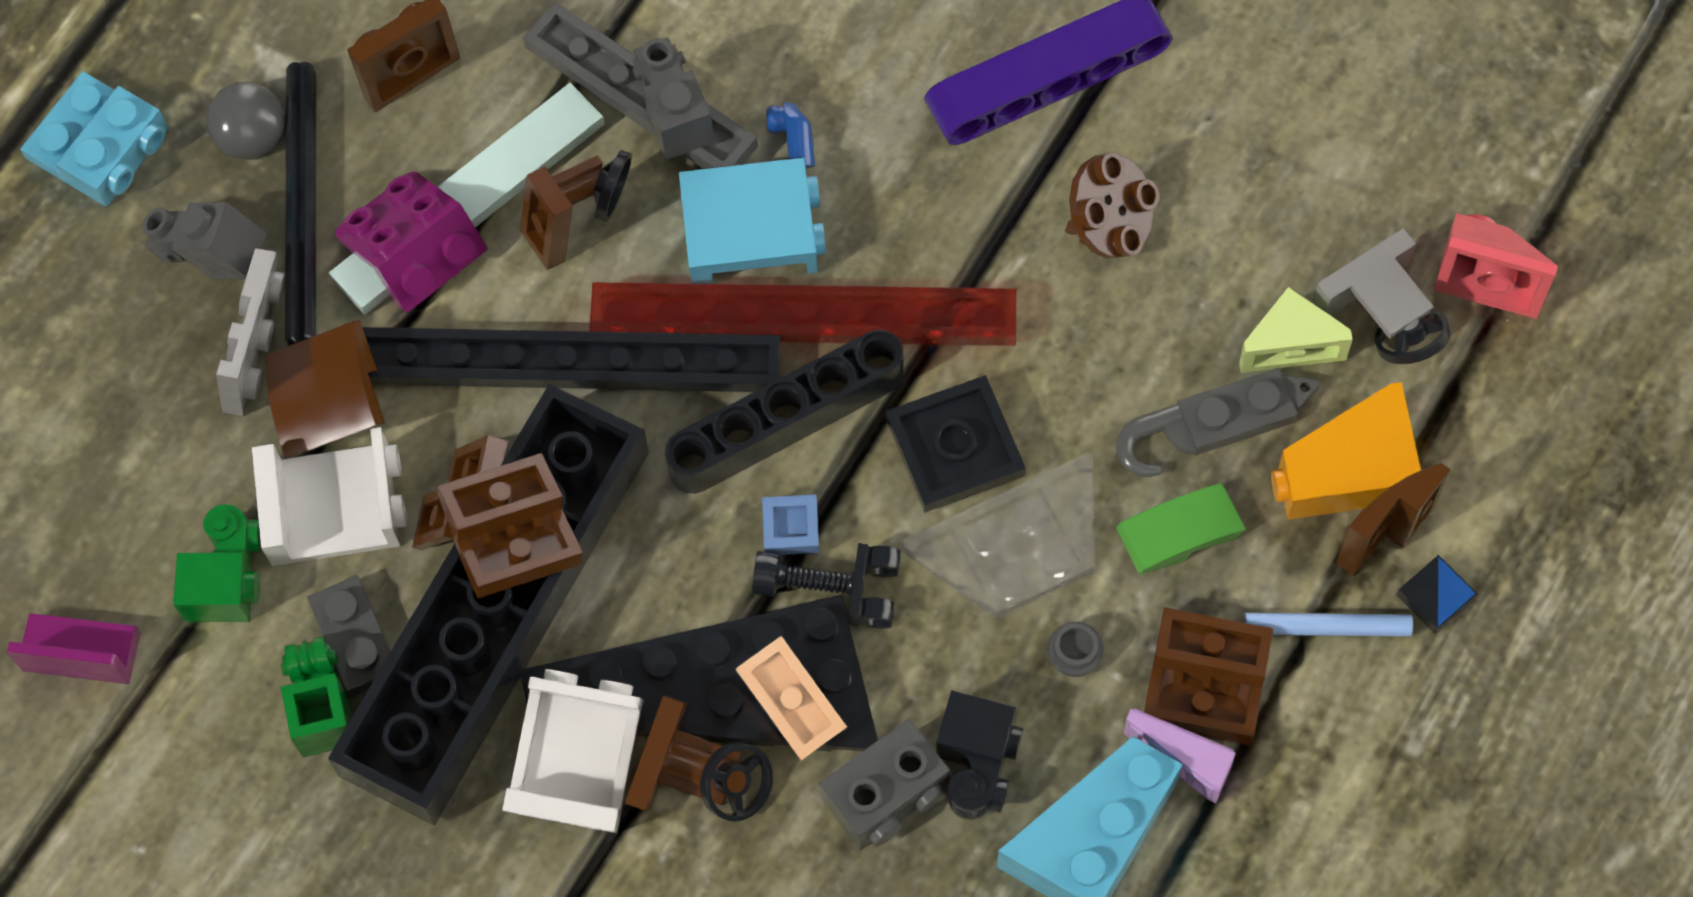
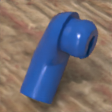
(797, 129)

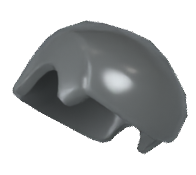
(246, 120)

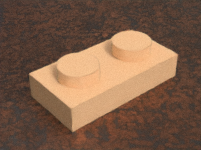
(791, 698)

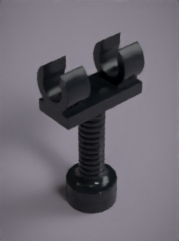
(876, 560)

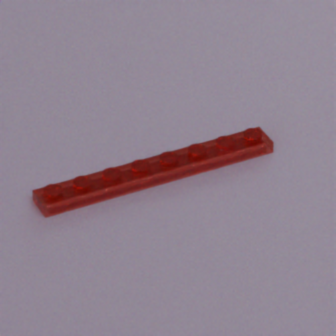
(809, 312)

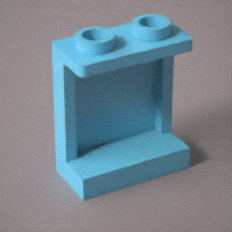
(750, 218)

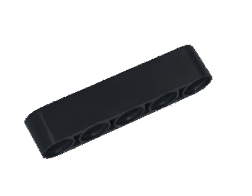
(773, 433)

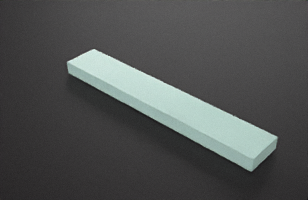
(493, 177)

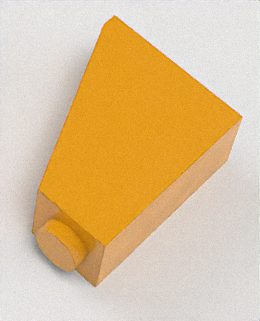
(1348, 458)

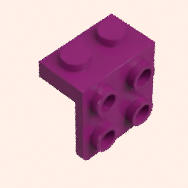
(412, 238)

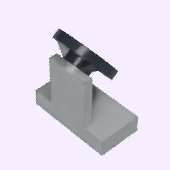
(1389, 297)

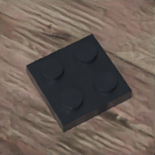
(955, 443)

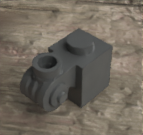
(672, 99)
(207, 236)

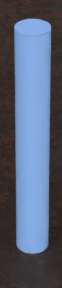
(1333, 624)

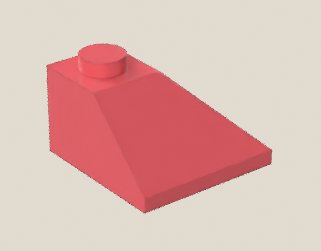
(1494, 267)

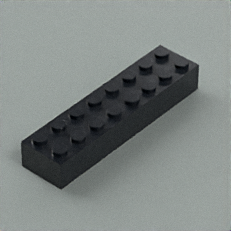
(467, 651)

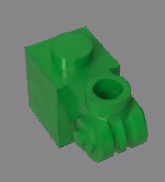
(222, 582)
(316, 701)

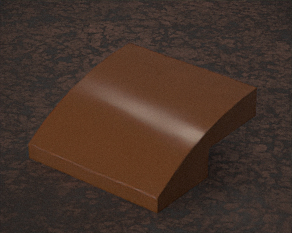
(322, 389)
(467, 460)
(1392, 514)
(509, 525)
(1209, 675)

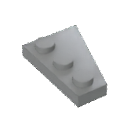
(237, 375)

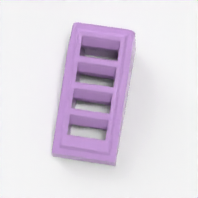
(1203, 760)

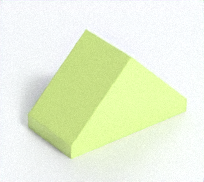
(1295, 335)

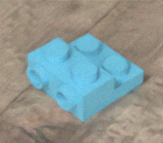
(96, 138)

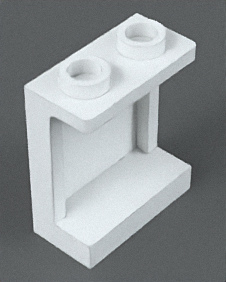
(574, 752)

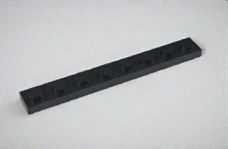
(573, 359)

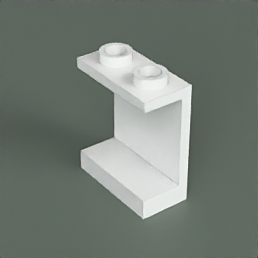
(328, 501)

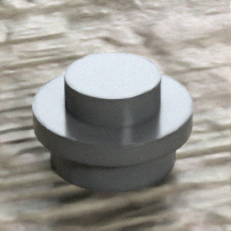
(1075, 649)

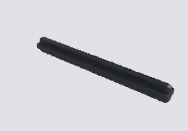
(300, 203)

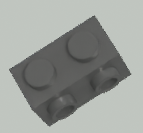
(886, 785)

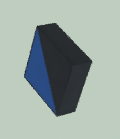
(1436, 594)

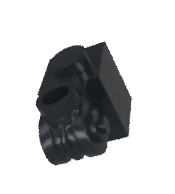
(980, 737)

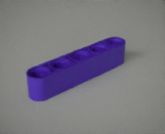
(1047, 69)

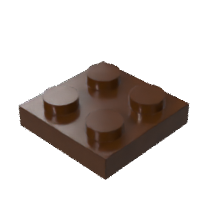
(404, 53)

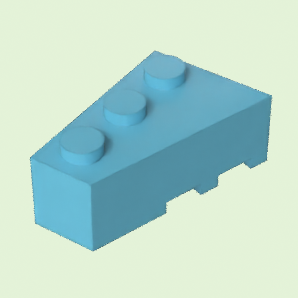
(1094, 828)

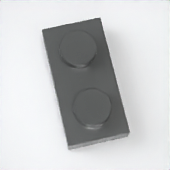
(352, 632)

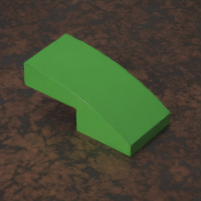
(1179, 527)

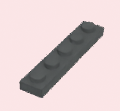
(607, 72)

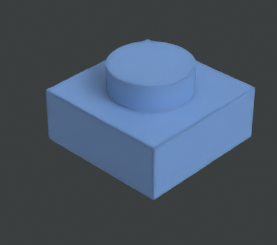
(790, 524)

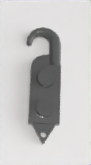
(1219, 417)

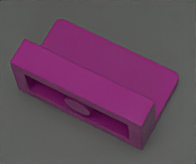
(77, 648)

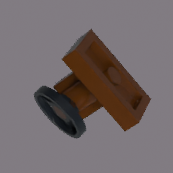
(550, 202)
(697, 767)

